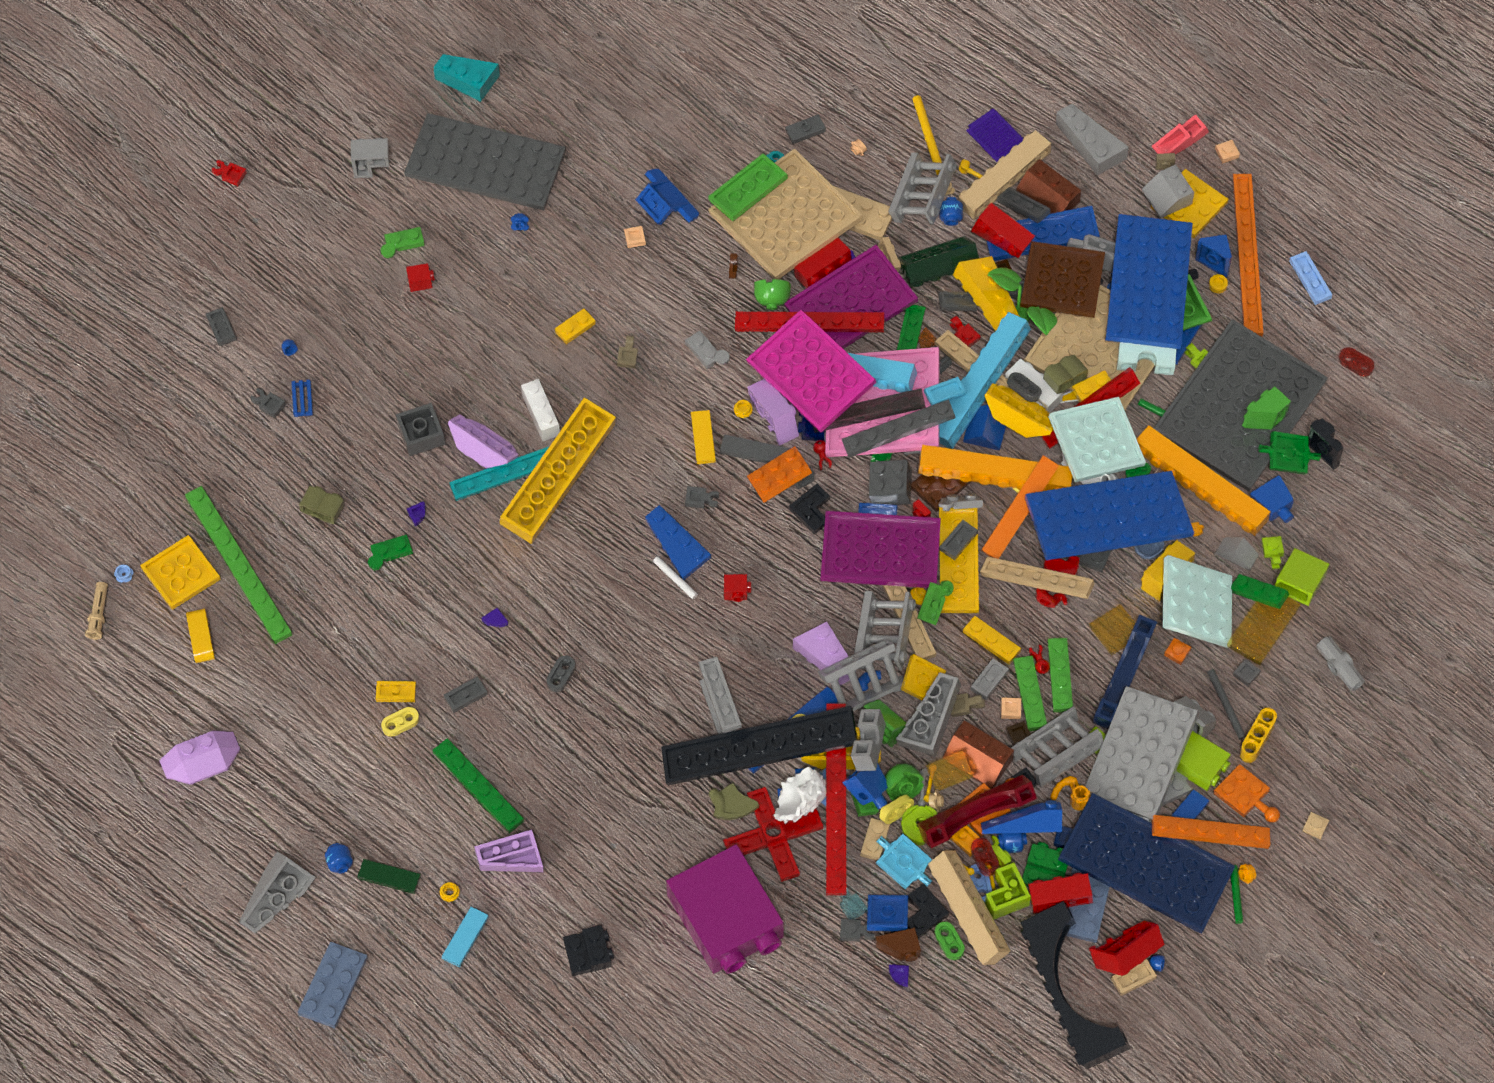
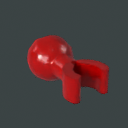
(820, 449)
(1042, 666)

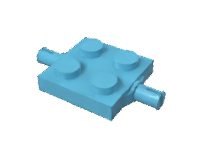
(904, 861)

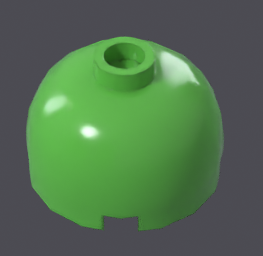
(772, 293)
(903, 780)

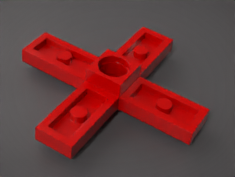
(777, 846)

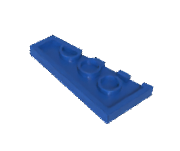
(680, 546)

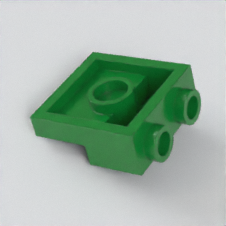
(1043, 864)

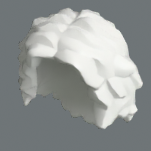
(800, 795)

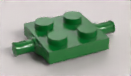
(1289, 452)

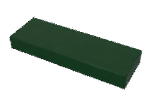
(389, 876)

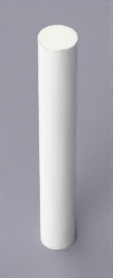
(673, 576)

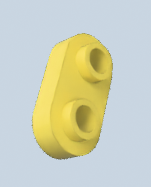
(399, 720)
(895, 809)

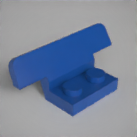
(663, 197)

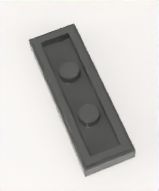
(1023, 205)

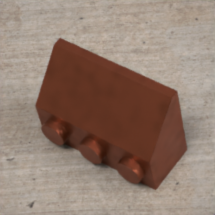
(1049, 188)
(983, 753)

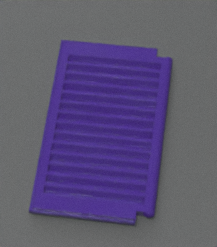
(994, 134)

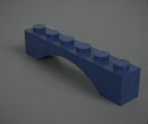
(1125, 670)

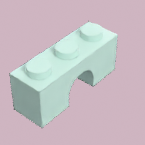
(1162, 357)

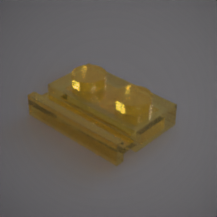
(949, 771)

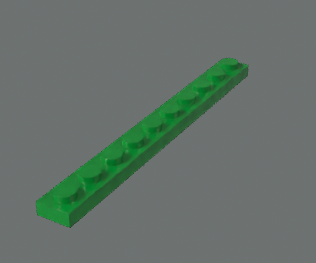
(908, 340)

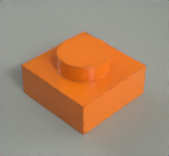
(1177, 651)

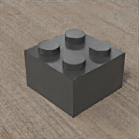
(420, 429)
(890, 482)

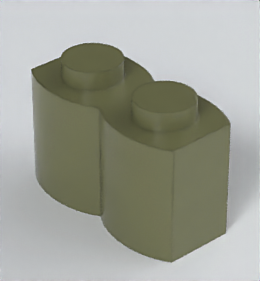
(1065, 374)
(321, 504)

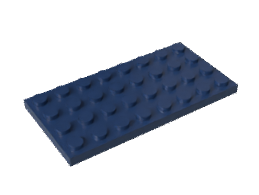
(1148, 868)

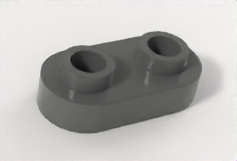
(1024, 387)
(559, 674)

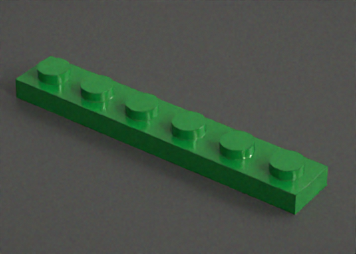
(478, 785)

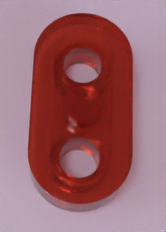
(1357, 361)
(984, 858)

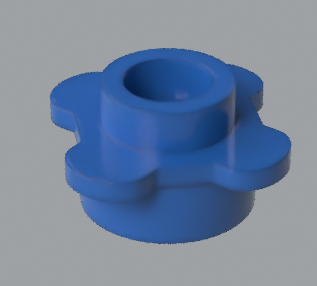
(519, 222)

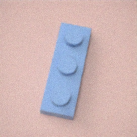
(1310, 278)

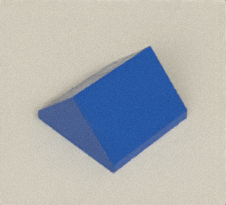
(1215, 254)
(985, 430)

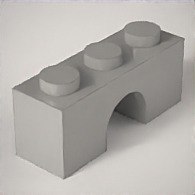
(867, 749)

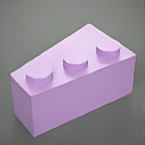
(775, 410)
(821, 648)
(510, 854)

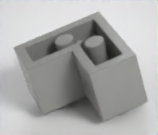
(367, 155)

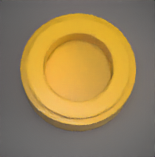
(1218, 283)

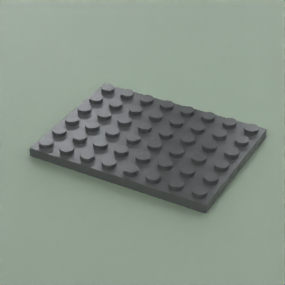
(1213, 402)

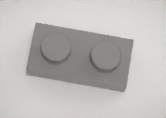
(989, 679)

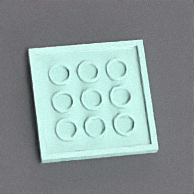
(1097, 439)
(1197, 601)

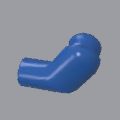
(864, 679)

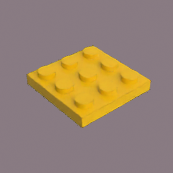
(1205, 205)
(180, 572)

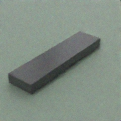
(750, 449)

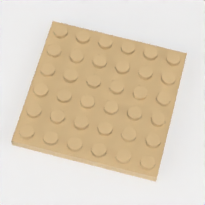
(792, 218)
(1086, 340)

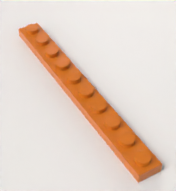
(1247, 253)

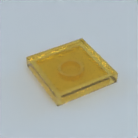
(1113, 629)

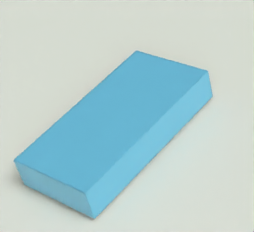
(946, 390)

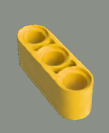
(200, 635)
(1257, 743)

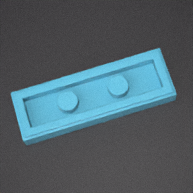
(465, 937)

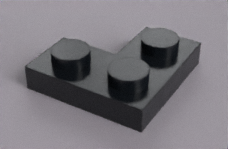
(807, 506)
(930, 911)

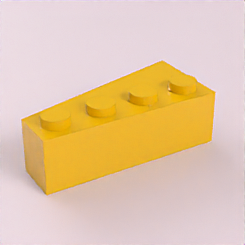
(985, 291)

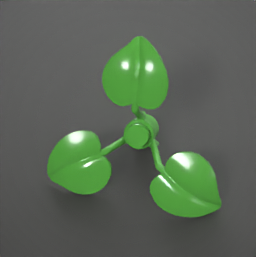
(1010, 280)

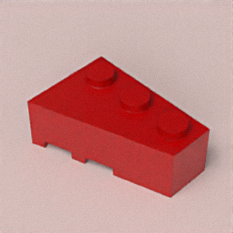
(1002, 231)
(1128, 950)

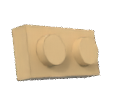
(889, 251)
(871, 848)
(1134, 979)

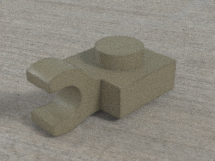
(627, 355)
(964, 704)

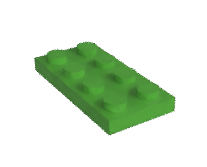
(748, 187)

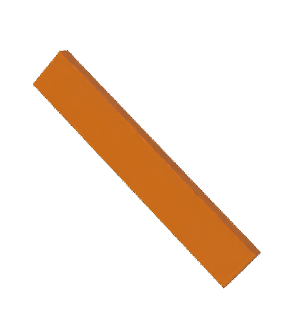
(1018, 509)

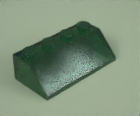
(936, 260)

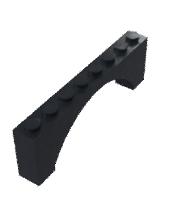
(1046, 936)

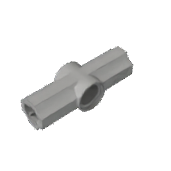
(1340, 663)

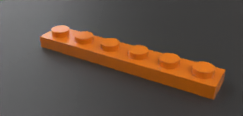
(1211, 831)

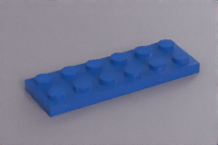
(1055, 229)

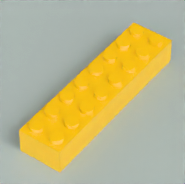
(557, 470)

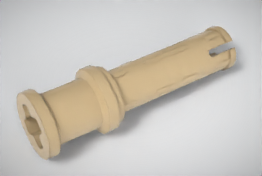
(96, 618)

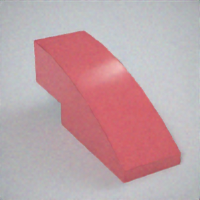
(1181, 136)

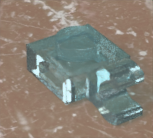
(852, 905)

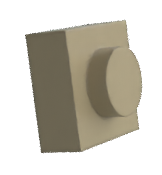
(1164, 161)

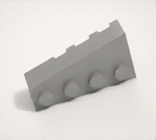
(1091, 140)
(931, 716)

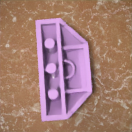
(481, 442)
(200, 757)

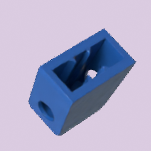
(1275, 498)
(867, 786)

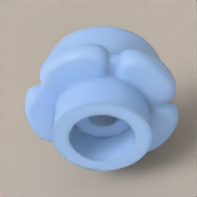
(123, 569)

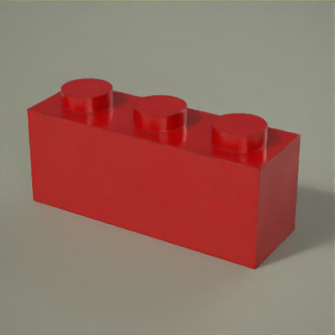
(822, 263)
(1072, 890)

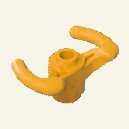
(1079, 794)

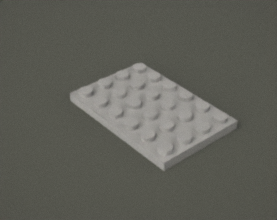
(1141, 752)

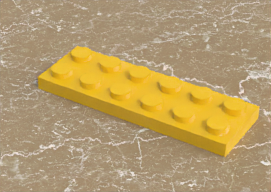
(963, 570)

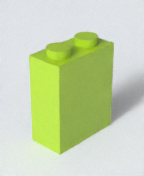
(1302, 576)
(1203, 762)

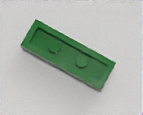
(1259, 591)

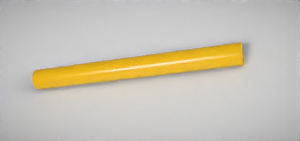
(927, 131)

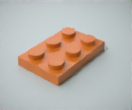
(779, 474)

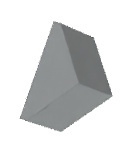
(1238, 551)

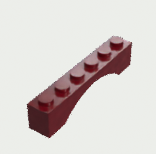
(947, 823)

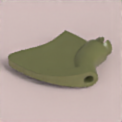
(731, 803)

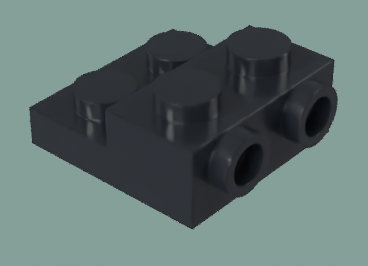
(1322, 441)
(588, 950)

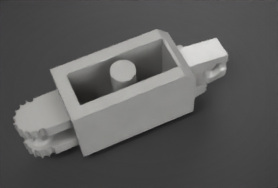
(1095, 243)

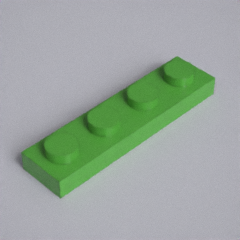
(1060, 674)
(1029, 692)

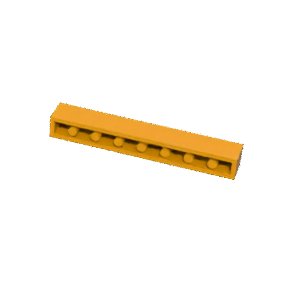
(984, 468)
(1203, 481)

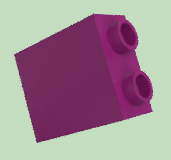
(726, 910)

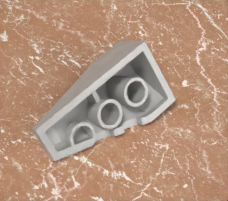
(277, 888)

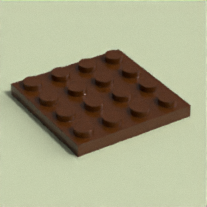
(1063, 279)

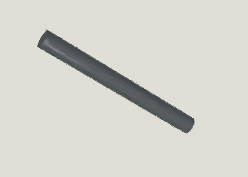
(1226, 704)

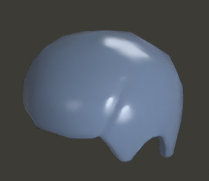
(1149, 551)

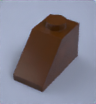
(900, 945)

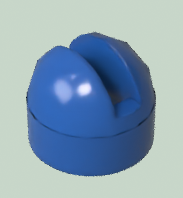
(289, 347)
(1157, 962)

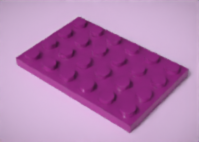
(860, 285)
(880, 549)

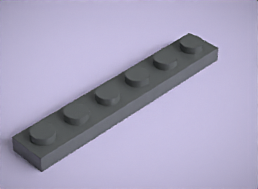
(898, 428)

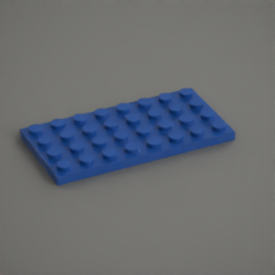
(1149, 281)
(1109, 515)

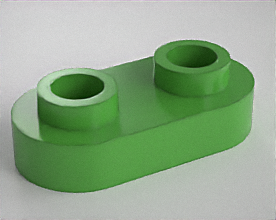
(949, 942)

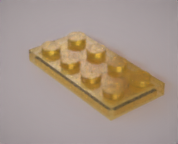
(1262, 629)

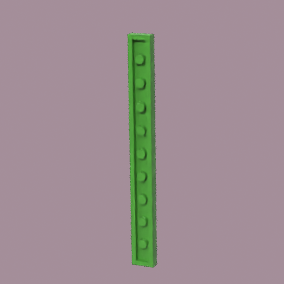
(238, 565)

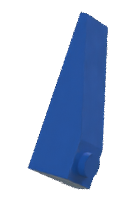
(1033, 819)

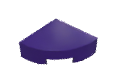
(417, 513)
(495, 618)
(899, 974)

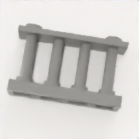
(912, 178)
(868, 621)
(863, 658)
(718, 696)
(1067, 759)

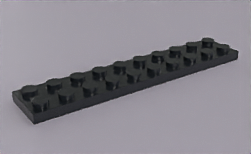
(759, 745)

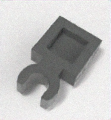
(269, 404)
(698, 497)
(852, 930)

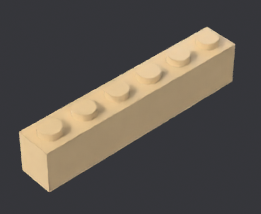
(1004, 174)
(969, 907)

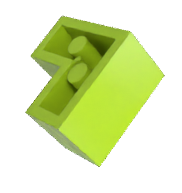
(1011, 895)

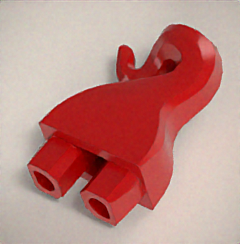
(1059, 565)

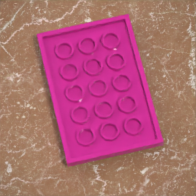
(811, 371)

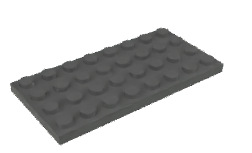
(485, 161)

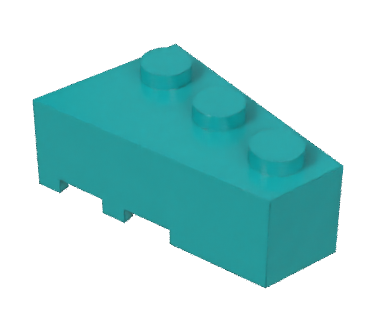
(467, 75)

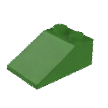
(1195, 309)

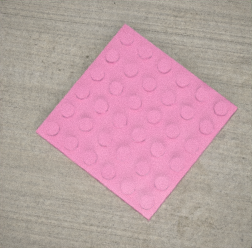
(928, 374)

